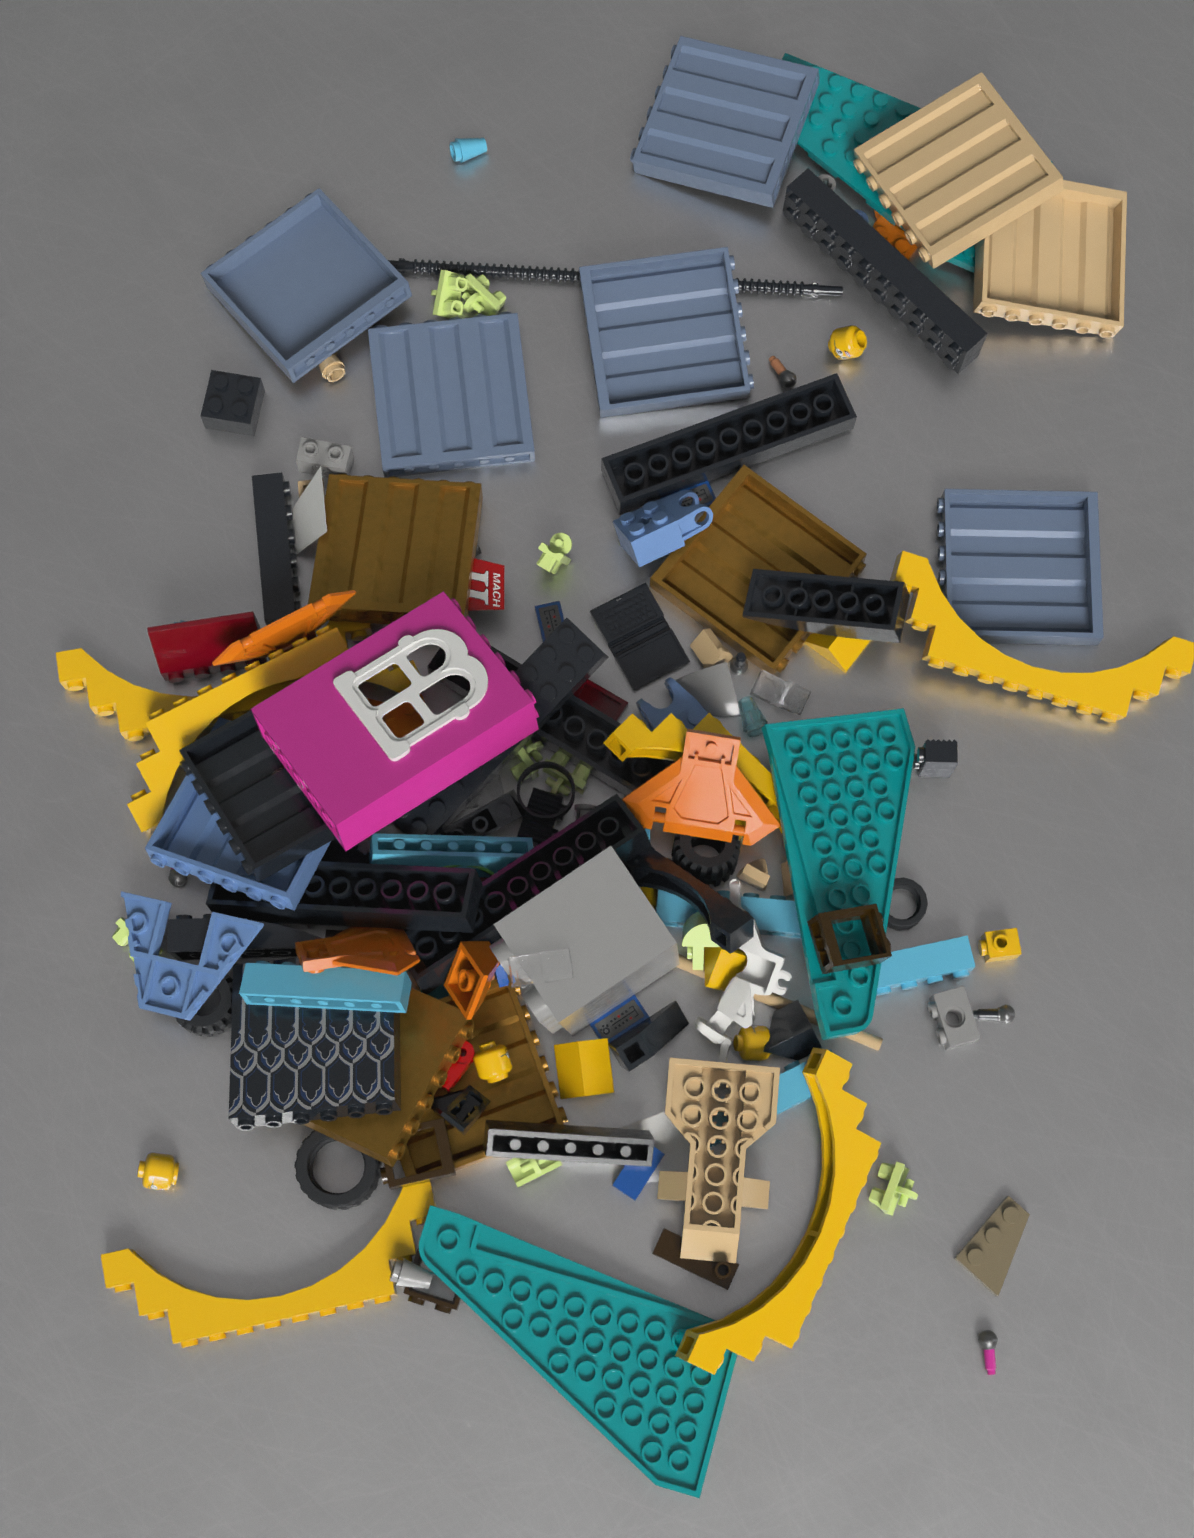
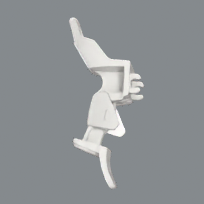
(758, 977)

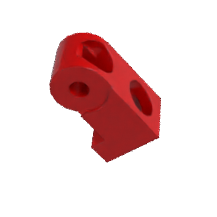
(458, 1069)

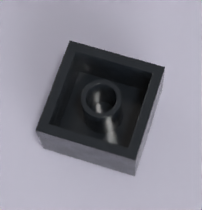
(232, 403)

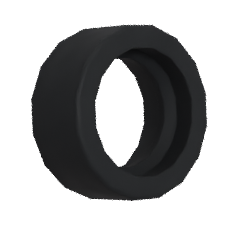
(921, 900)

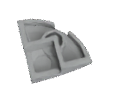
(713, 690)

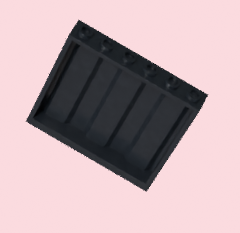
(253, 798)

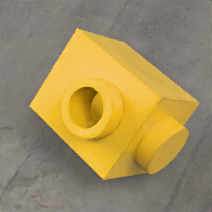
(999, 945)

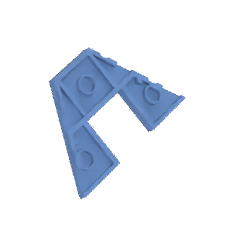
(174, 985)

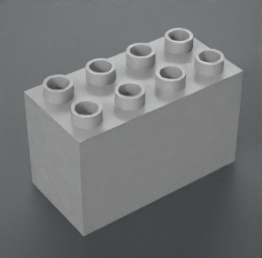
(612, 940)

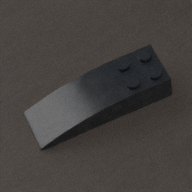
(828, 604)
(188, 935)

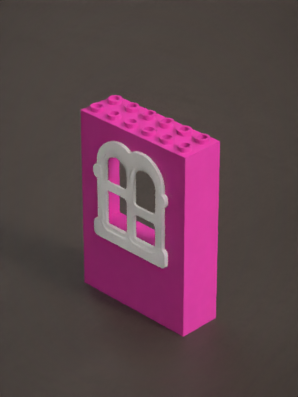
(350, 758)

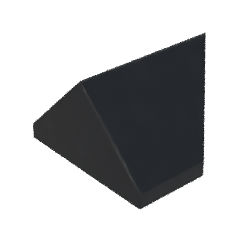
(791, 1033)
(461, 1108)

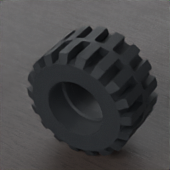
(706, 869)
(218, 1019)

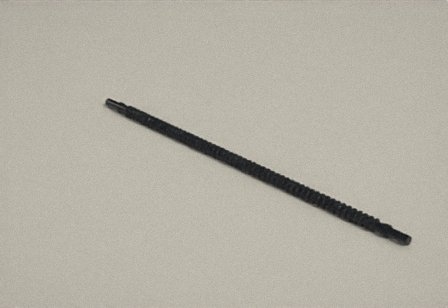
(405, 266)

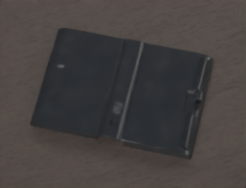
(639, 636)

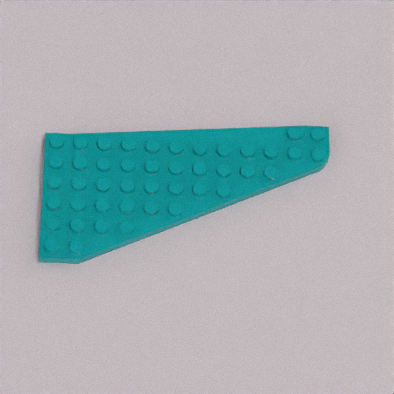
(842, 821)
(592, 1342)

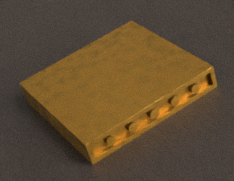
(428, 1046)

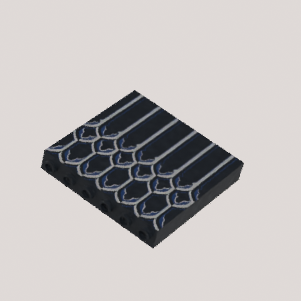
(310, 1062)

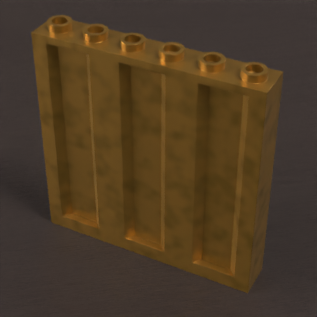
(751, 530)
(396, 544)
(518, 1098)

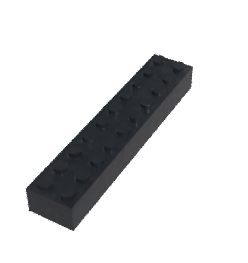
(883, 271)
(728, 443)
(552, 677)
(578, 733)
(528, 876)
(370, 897)

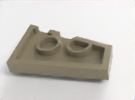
(994, 1245)

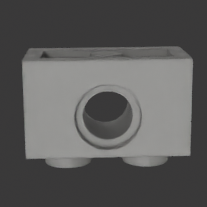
(331, 457)
(957, 1003)

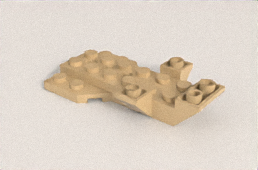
(714, 1183)

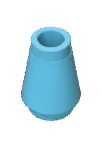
(467, 148)

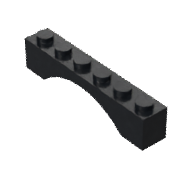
(726, 922)

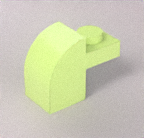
(696, 937)

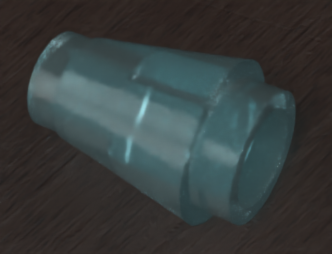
(751, 717)

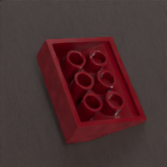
(192, 646)

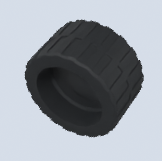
(309, 1185)

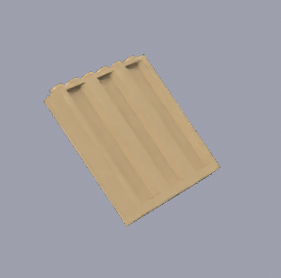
(957, 170)
(1058, 263)

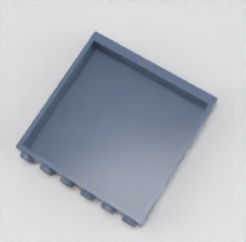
(306, 284)

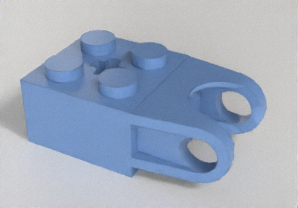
(660, 526)
(683, 707)

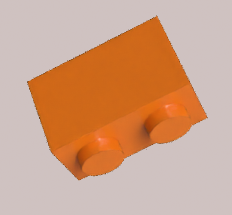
(471, 975)

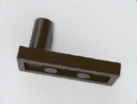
(718, 1273)

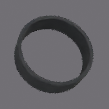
(539, 765)

